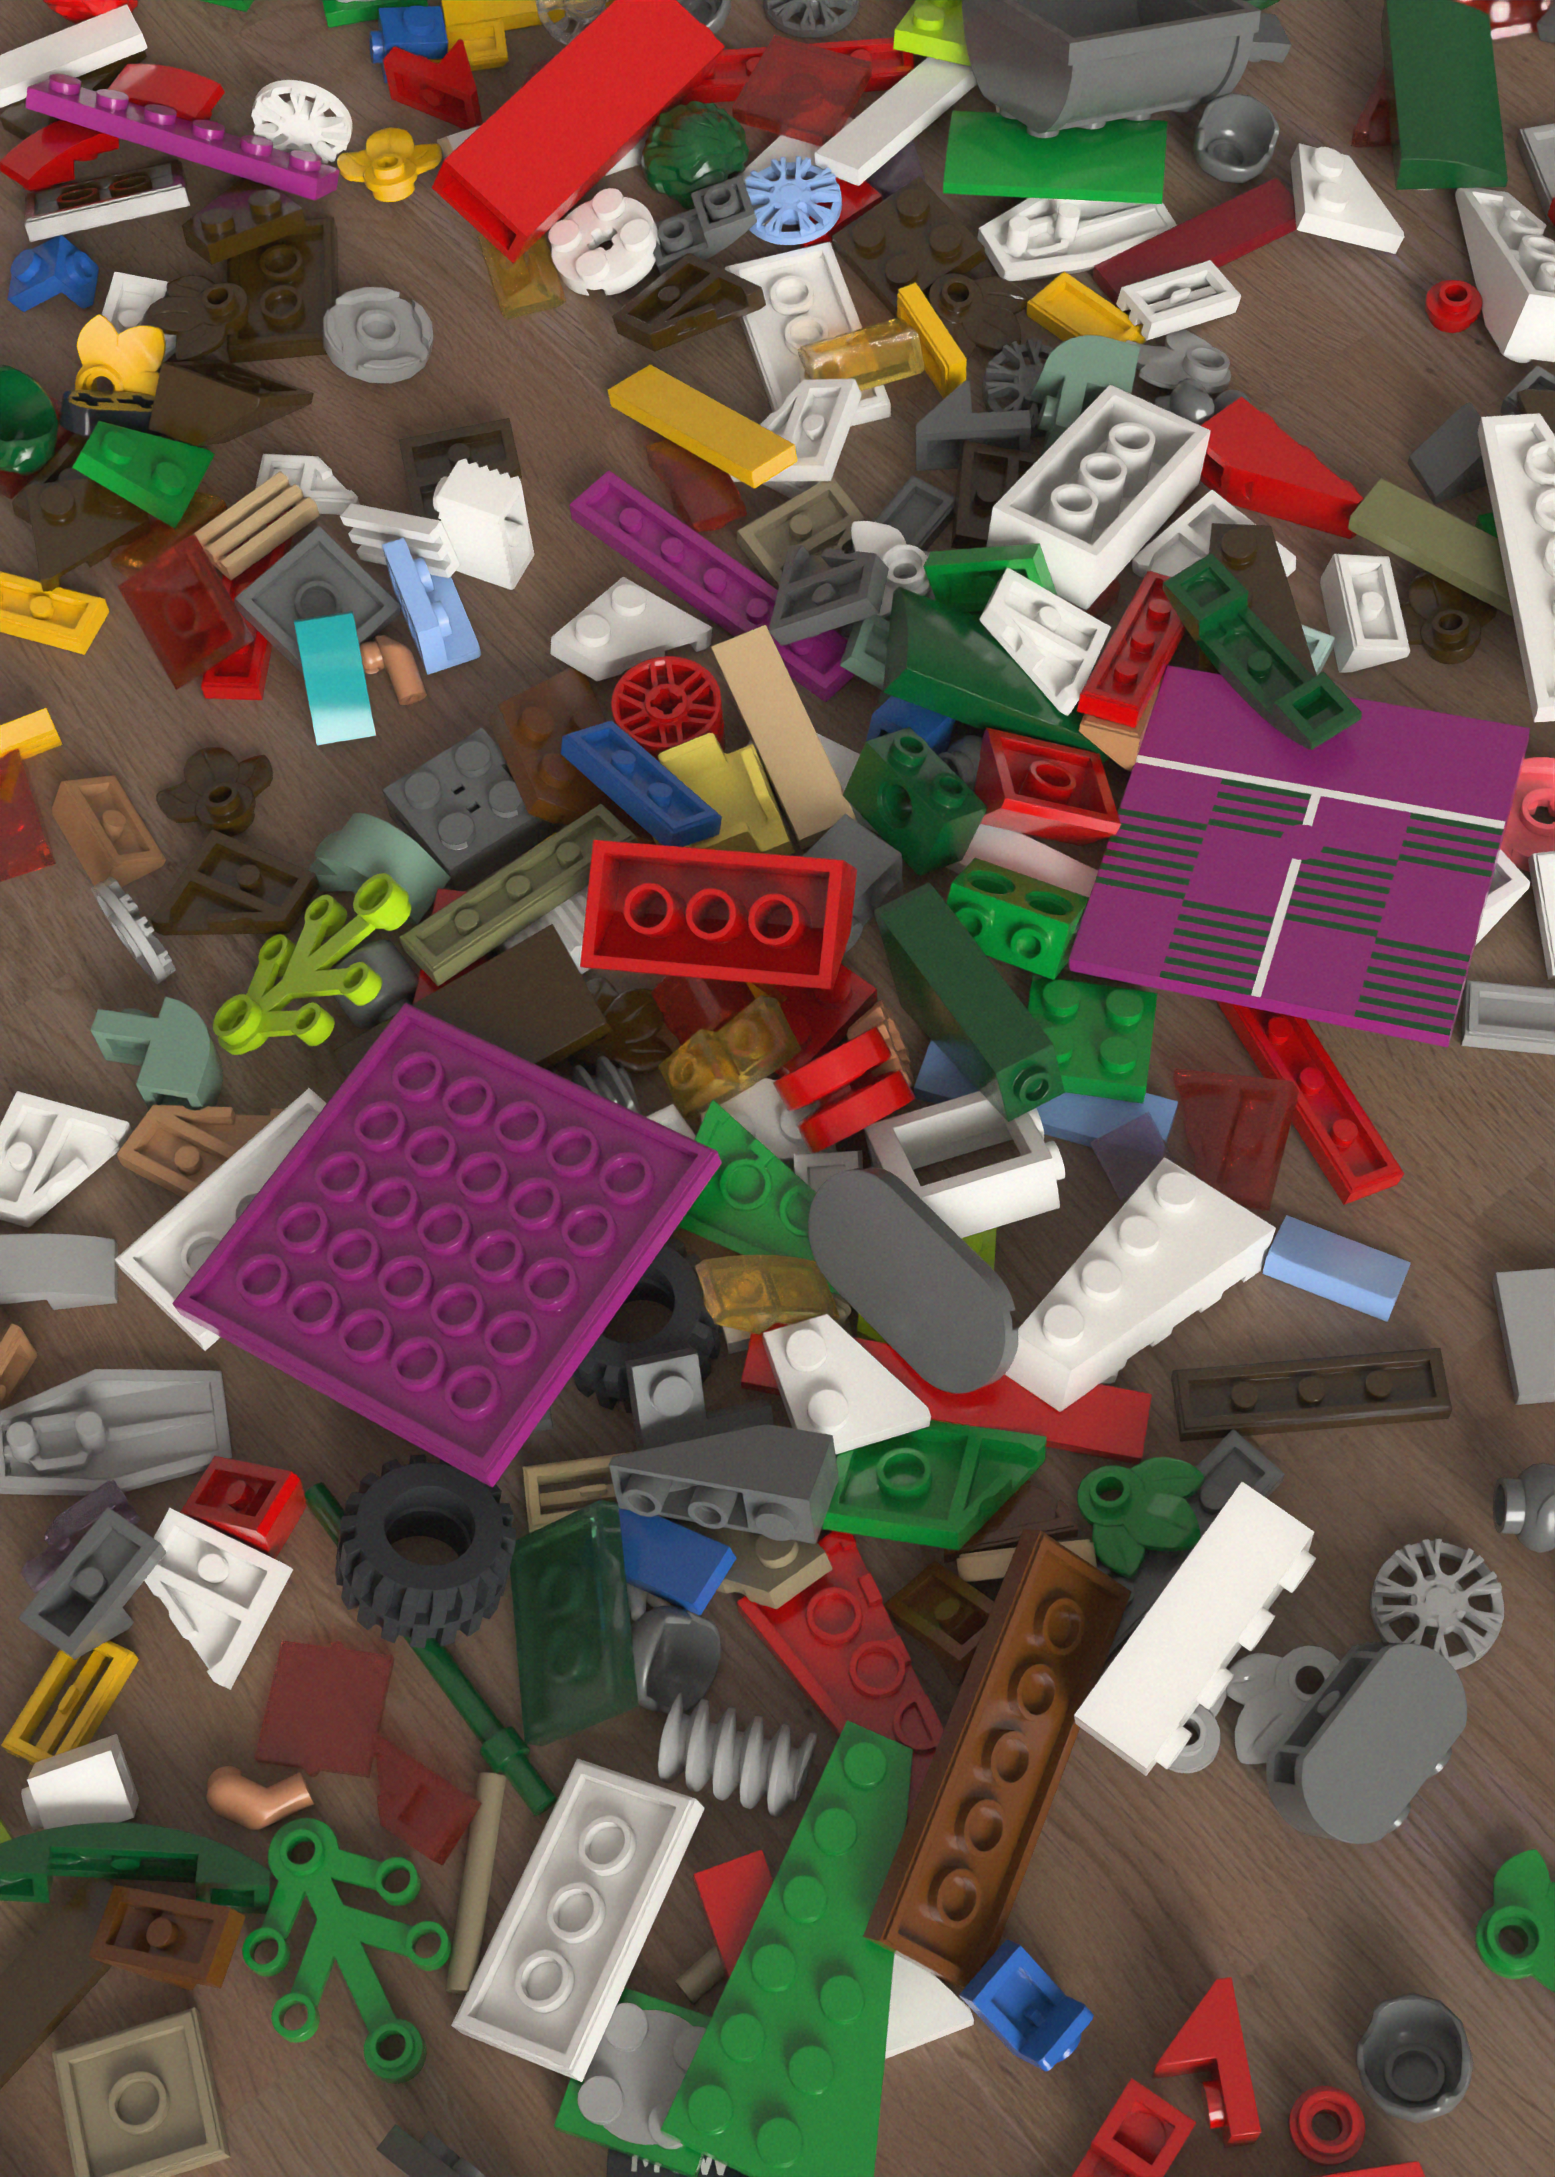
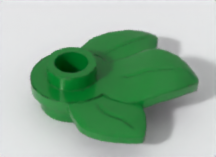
(1146, 1515)
(1527, 1906)

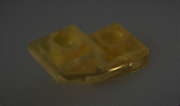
(729, 1060)
(763, 1289)

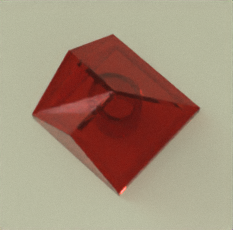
(185, 612)

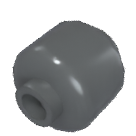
(397, 987)

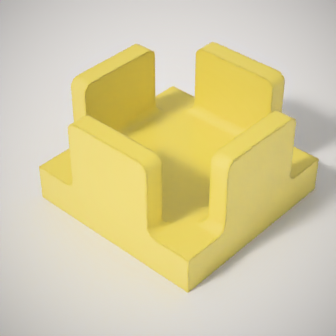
(736, 790)

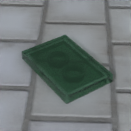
(572, 1624)

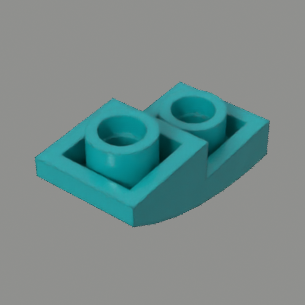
(334, 677)

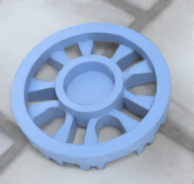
(793, 201)

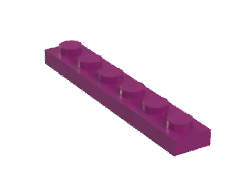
(196, 141)
(703, 576)

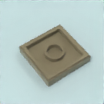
(142, 2100)

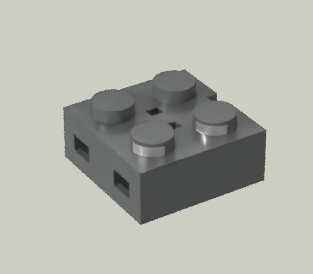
(466, 811)

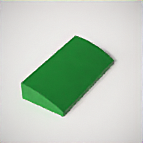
(1103, 164)

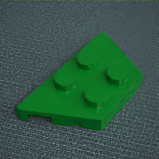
(931, 1483)

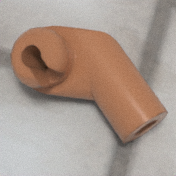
(398, 663)
(253, 1804)

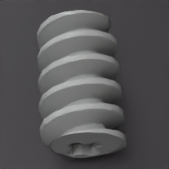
(734, 1757)

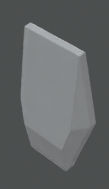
(115, 1427)

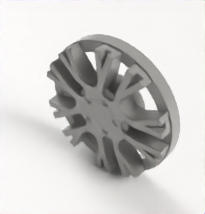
(133, 930)
(1438, 1600)

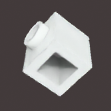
(81, 1787)

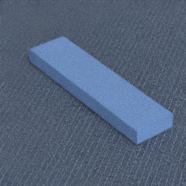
(1065, 1117)

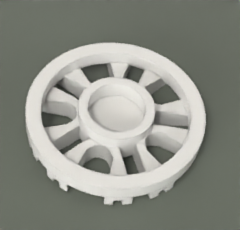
(301, 120)

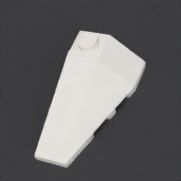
(1511, 272)

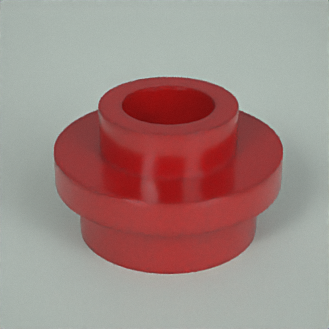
(1453, 305)
(1346, 2113)

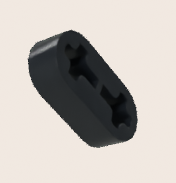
(85, 408)

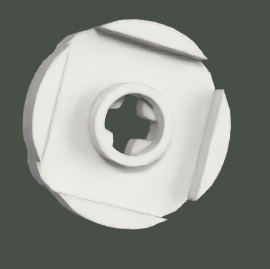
(591, 224)

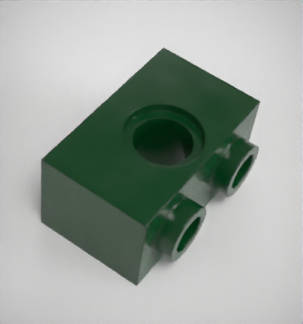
(914, 801)

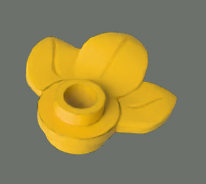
(389, 163)
(125, 359)

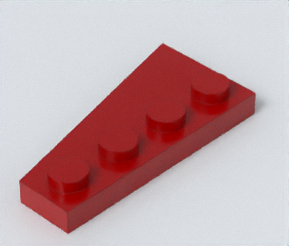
(849, 1656)

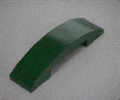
(1254, 659)
(132, 1853)

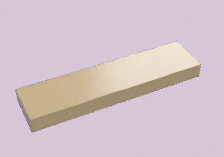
(782, 734)

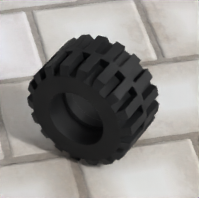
(676, 1285)
(415, 1597)

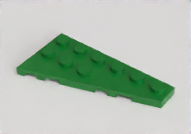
(802, 2027)

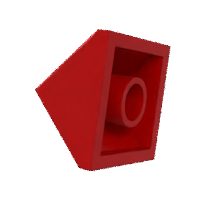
(1044, 789)

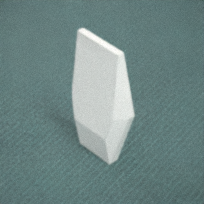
(1067, 235)

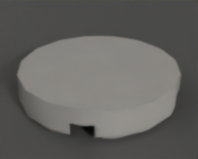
(377, 335)

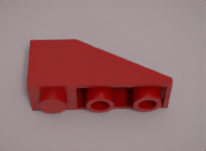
(1270, 473)

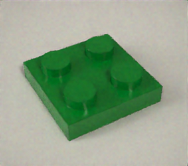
(1097, 1035)

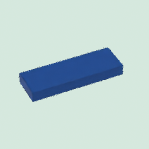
(641, 785)

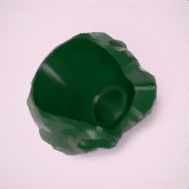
(692, 150)
(26, 423)

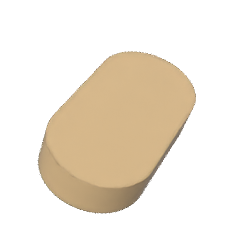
(994, 1563)

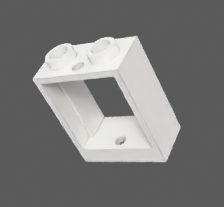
(982, 1196)

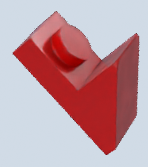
(433, 88)
(248, 1502)
(1215, 2043)

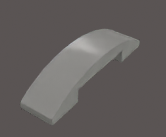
(58, 1269)

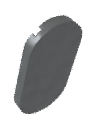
(913, 1279)

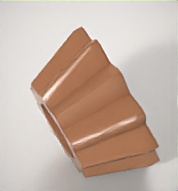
(882, 1017)

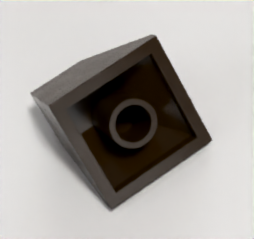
(218, 401)

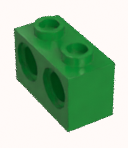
(1017, 916)

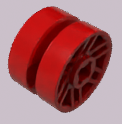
(668, 704)
(844, 1090)

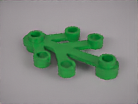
(340, 1937)

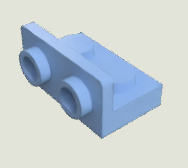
(430, 610)

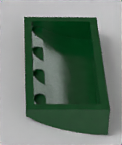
(1442, 96)
(962, 672)

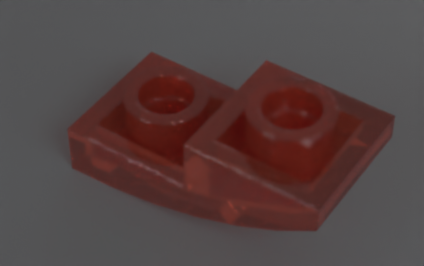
(698, 490)

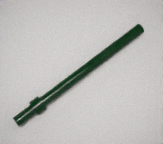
(501, 1746)

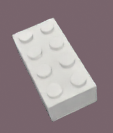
(1102, 491)

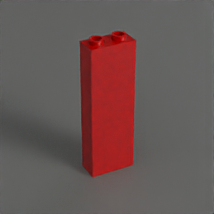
(575, 120)

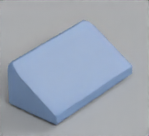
(1336, 1268)

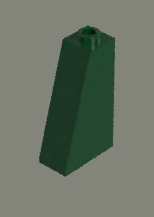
(966, 1004)

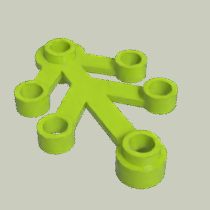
(250, 1019)

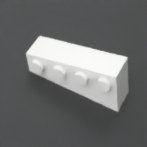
(1140, 1277)
(1196, 1630)

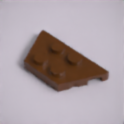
(530, 737)

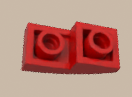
(179, 89)
(50, 154)

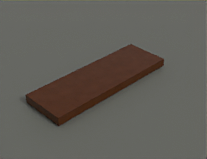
(998, 1762)

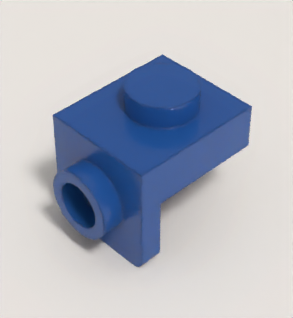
(411, 29)
(50, 270)
(1026, 2007)

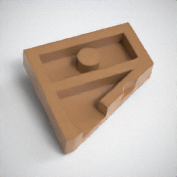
(186, 1146)

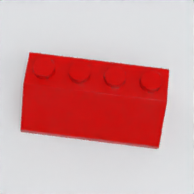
(717, 914)

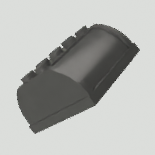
(1105, 58)

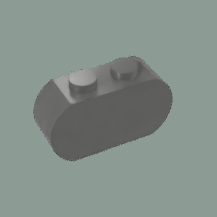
(1367, 1742)

